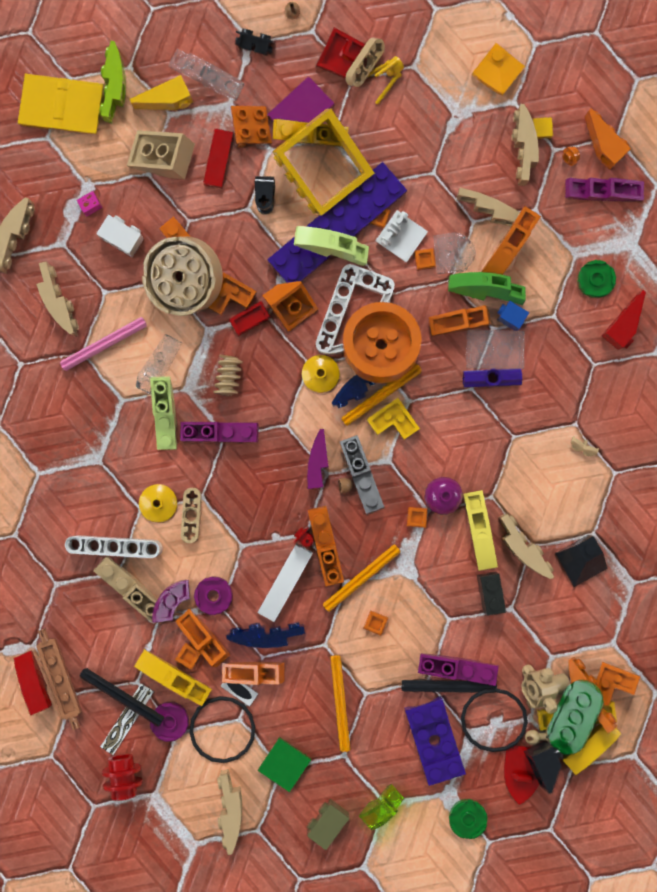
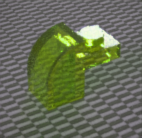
(382, 809)

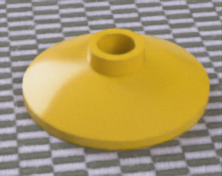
(325, 382)
(167, 500)

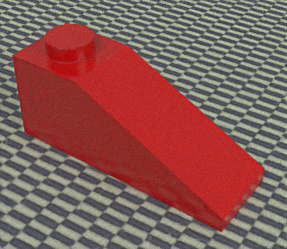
(625, 325)

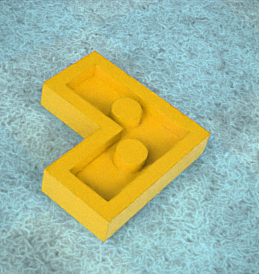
(395, 415)

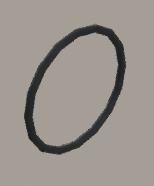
(491, 691)
(218, 759)

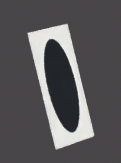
(241, 691)

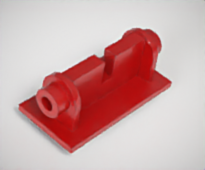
(304, 537)

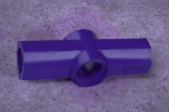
(504, 377)

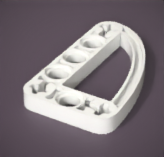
(344, 300)

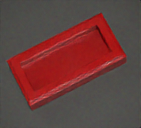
(249, 318)

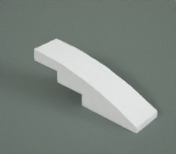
(285, 582)

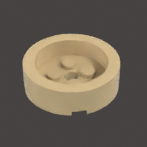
(200, 274)

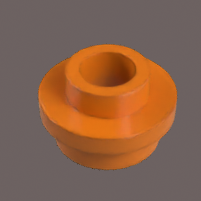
(571, 155)

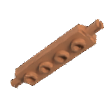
(59, 678)

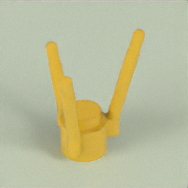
(392, 68)

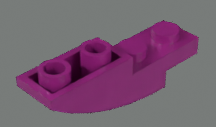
(219, 432)
(458, 668)

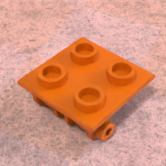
(251, 125)

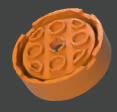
(377, 323)

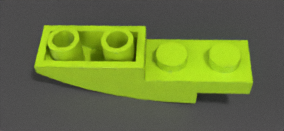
(115, 78)

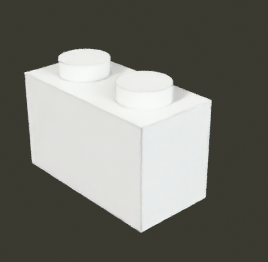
(120, 235)

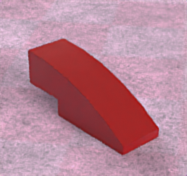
(32, 683)

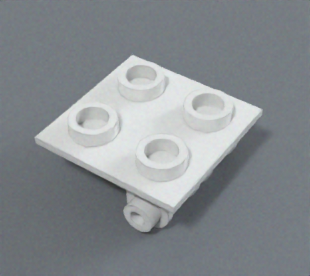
(401, 235)

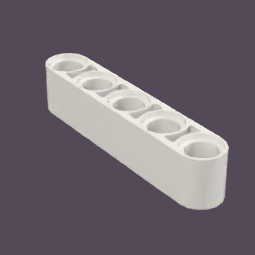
(104, 546)

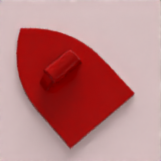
(518, 774)

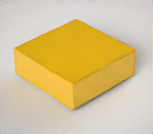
(543, 127)

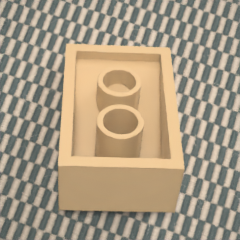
(161, 153)

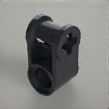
(264, 192)

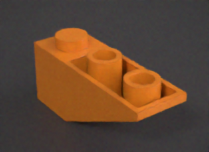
(606, 143)

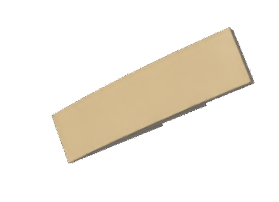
(499, 211)

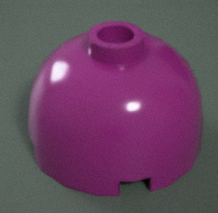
(443, 495)

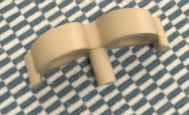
(588, 451)

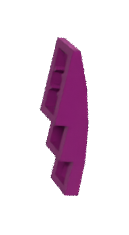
(604, 190)

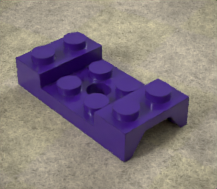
(438, 760)

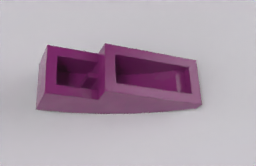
(317, 460)

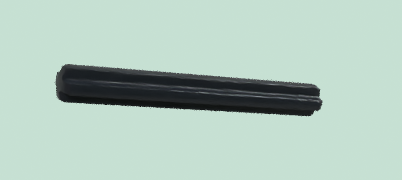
(443, 686)
(122, 697)

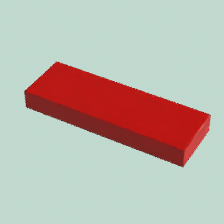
(218, 158)

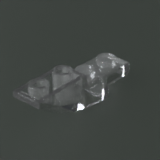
(206, 73)

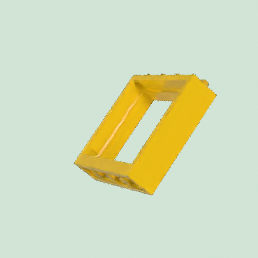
(346, 142)

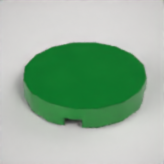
(596, 279)
(468, 819)

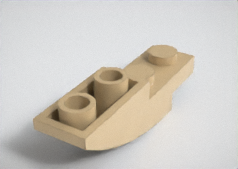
(526, 140)
(14, 226)
(58, 307)
(527, 554)
(127, 586)
(231, 817)

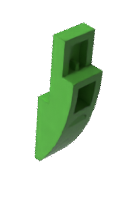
(484, 284)

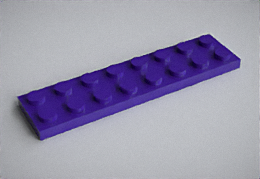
(347, 217)

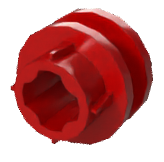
(122, 777)

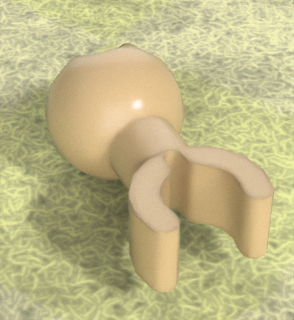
(535, 737)

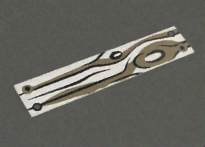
(125, 721)

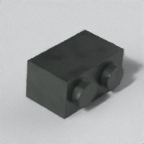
(491, 593)

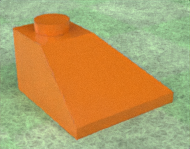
(290, 303)

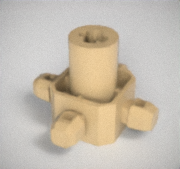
(542, 687)

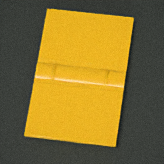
(60, 104)

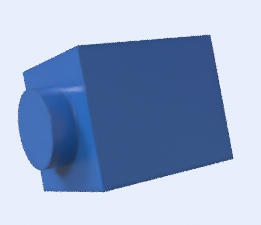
(512, 315)

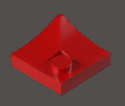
(339, 53)

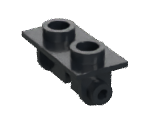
(247, 40)

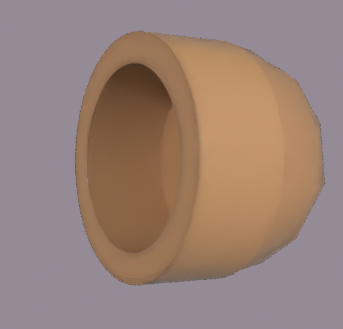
(288, 11)
(345, 485)

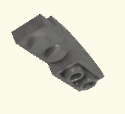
(362, 475)

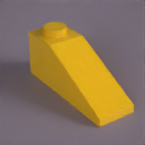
(166, 96)

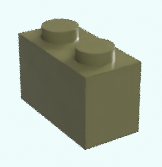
(327, 824)

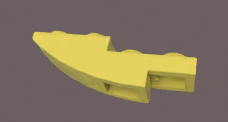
(480, 530)

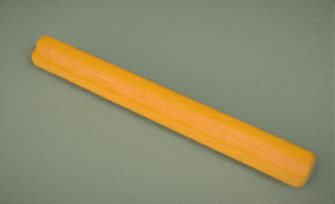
(380, 396)
(361, 578)
(340, 704)

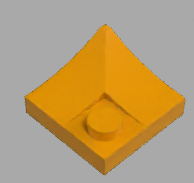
(498, 69)

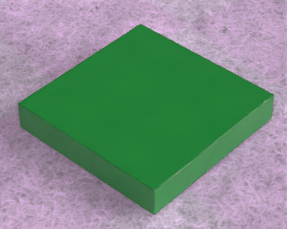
(284, 764)

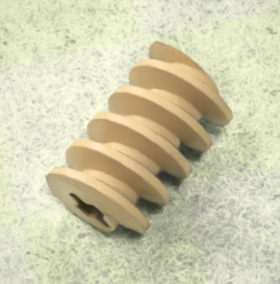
(228, 375)

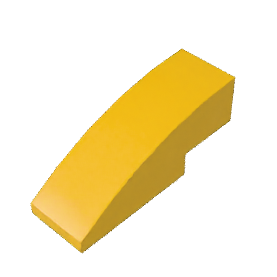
(596, 745)

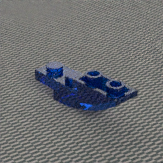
(354, 388)
(258, 637)

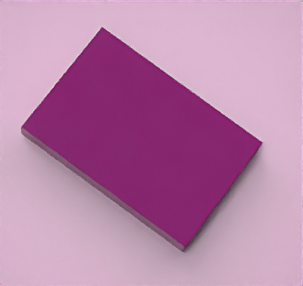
(302, 103)

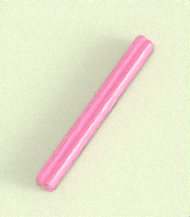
(103, 344)

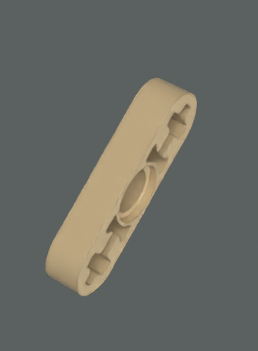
(357, 72)
(186, 500)

